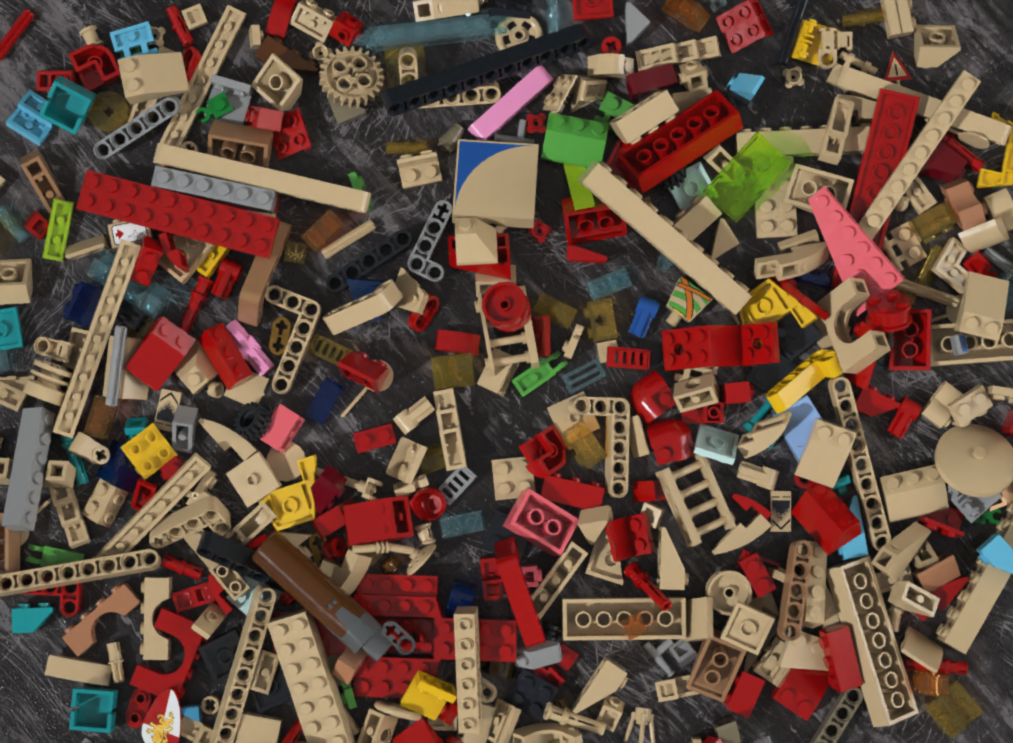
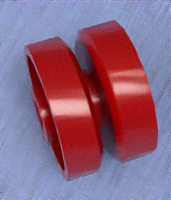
(496, 310)

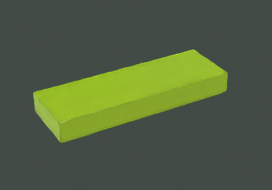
(581, 196)
(58, 230)

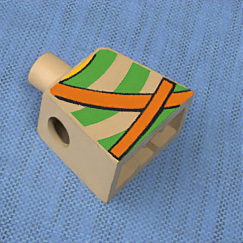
(685, 302)

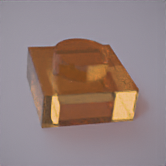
(634, 626)

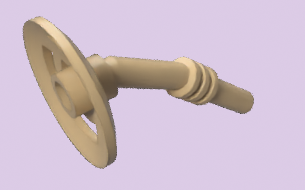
(418, 556)

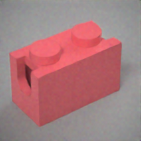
(282, 428)
(532, 575)

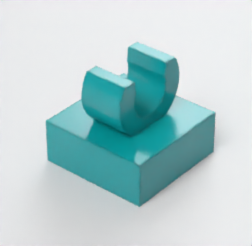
(135, 426)
(842, 480)

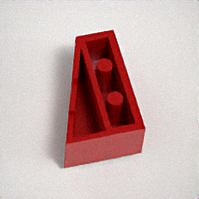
(500, 270)

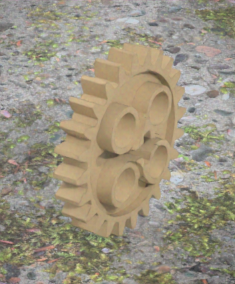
(351, 76)

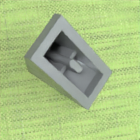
(635, 23)

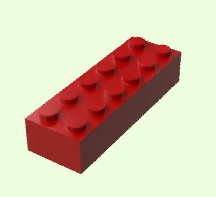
(680, 141)

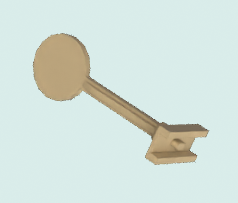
(287, 469)

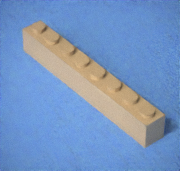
(806, 140)

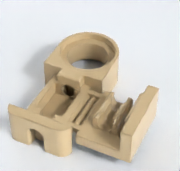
(834, 42)

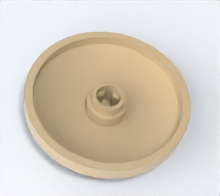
(975, 460)

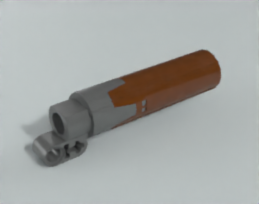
(326, 599)

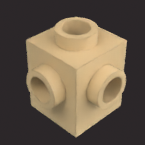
(693, 76)

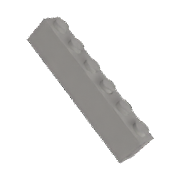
(214, 189)
(28, 469)

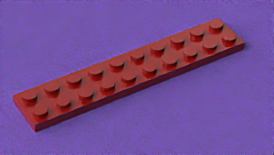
(883, 151)
(178, 214)

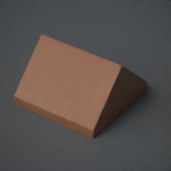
(937, 573)

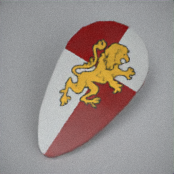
(163, 719)

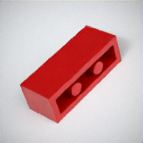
(225, 356)
(572, 491)
(840, 657)

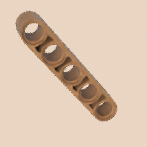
(801, 582)

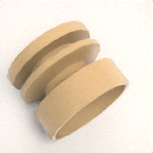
(48, 382)

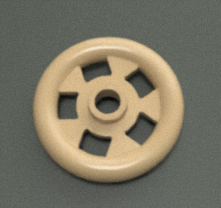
(535, 31)
(397, 710)

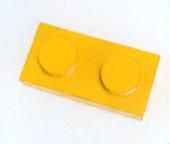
(212, 261)

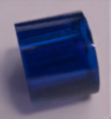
(461, 595)

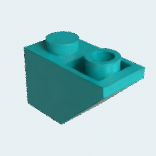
(30, 619)

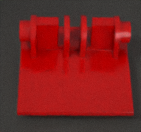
(292, 135)

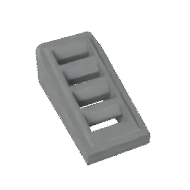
(468, 472)

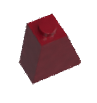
(651, 80)
(944, 164)

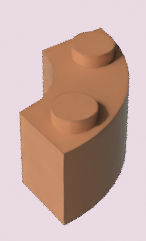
(963, 203)

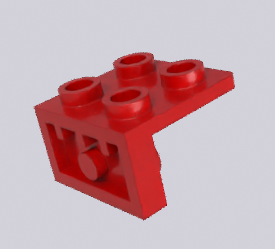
(744, 25)
(946, 520)
(630, 536)

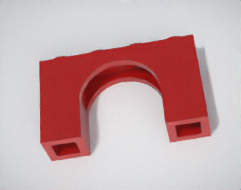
(157, 681)

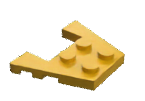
(991, 178)
(771, 304)
(295, 502)

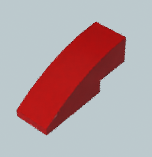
(947, 593)

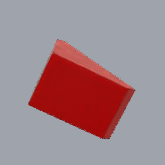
(144, 492)

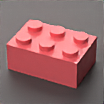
(541, 522)

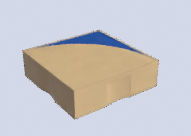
(496, 182)

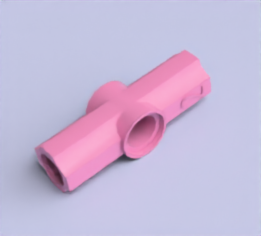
(249, 348)

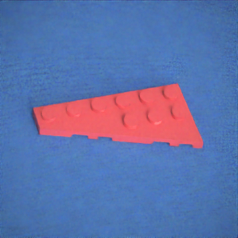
(852, 248)

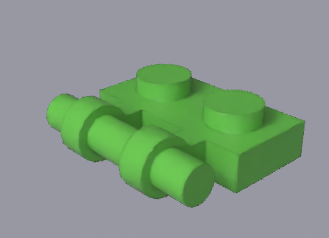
(612, 107)

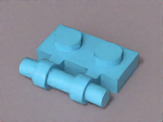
(133, 37)

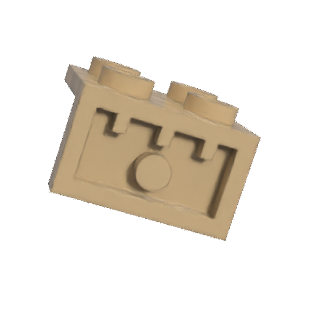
(419, 169)

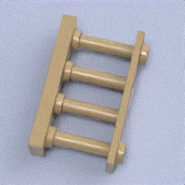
(526, 337)
(684, 515)

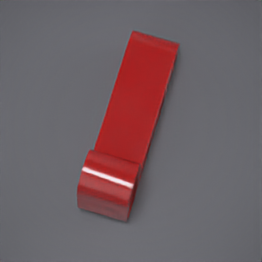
(62, 591)

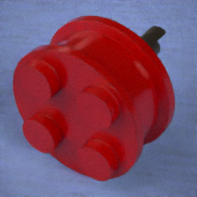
(889, 313)

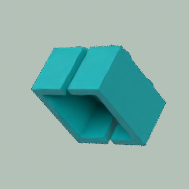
(69, 105)
(94, 709)

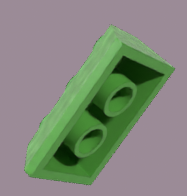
(574, 140)

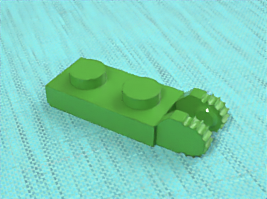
(535, 377)
(54, 556)

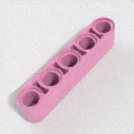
(511, 104)

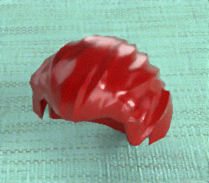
(428, 503)

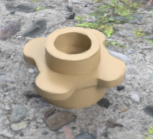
(159, 39)
(319, 47)
(787, 73)

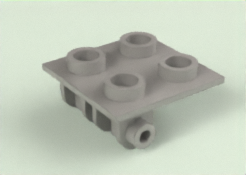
(971, 506)

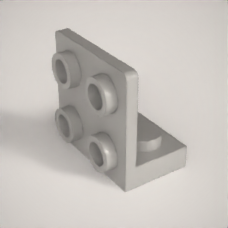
(238, 94)

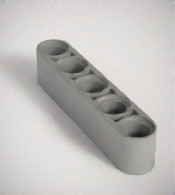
(129, 132)

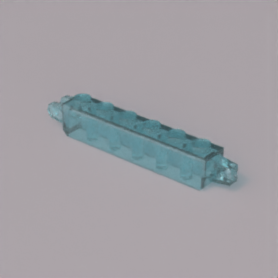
(430, 32)

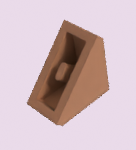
(348, 665)

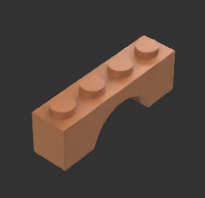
(82, 636)

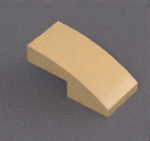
(673, 688)
(195, 731)

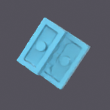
(26, 119)

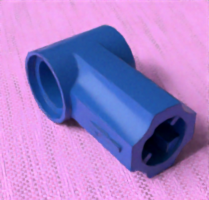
(645, 312)

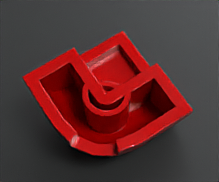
(95, 66)
(651, 397)
(670, 440)
(544, 452)

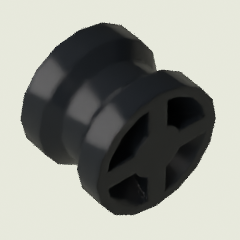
(551, 631)

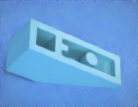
(744, 87)
(856, 547)
(996, 553)

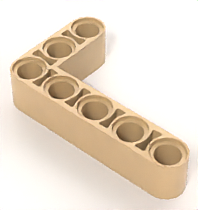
(480, 97)
(296, 336)
(612, 438)

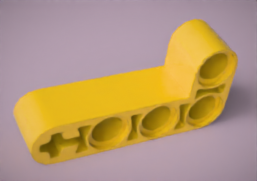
(803, 378)

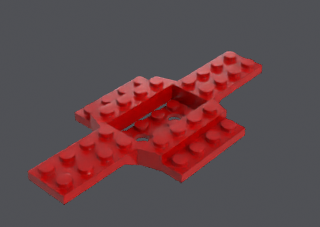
(413, 597)

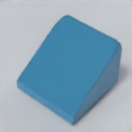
(192, 711)

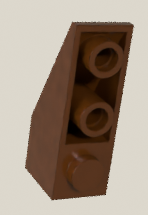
(288, 56)

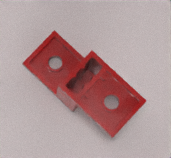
(720, 346)

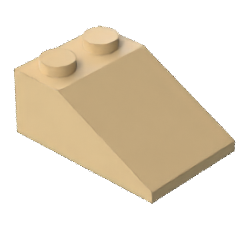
(153, 76)
(807, 181)
(982, 306)
(825, 452)
(670, 570)
(601, 684)

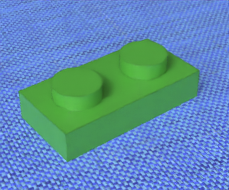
(358, 183)

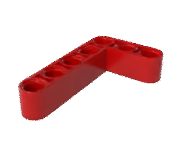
(518, 593)

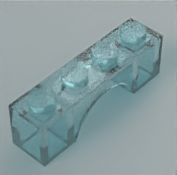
(149, 298)

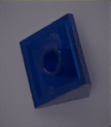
(119, 469)

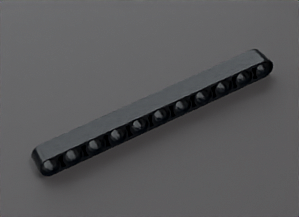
(486, 69)

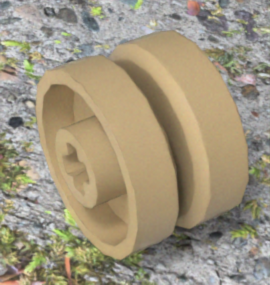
(728, 579)

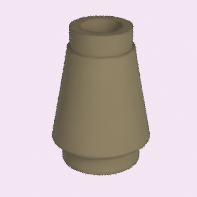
(449, 140)

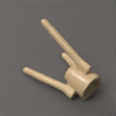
(642, 716)

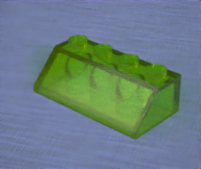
(747, 176)

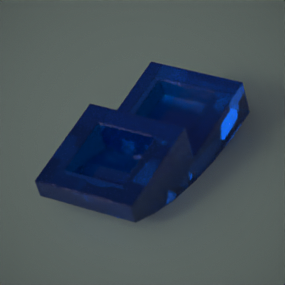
(324, 401)

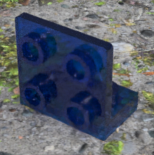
(83, 304)

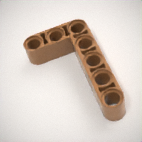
(257, 281)

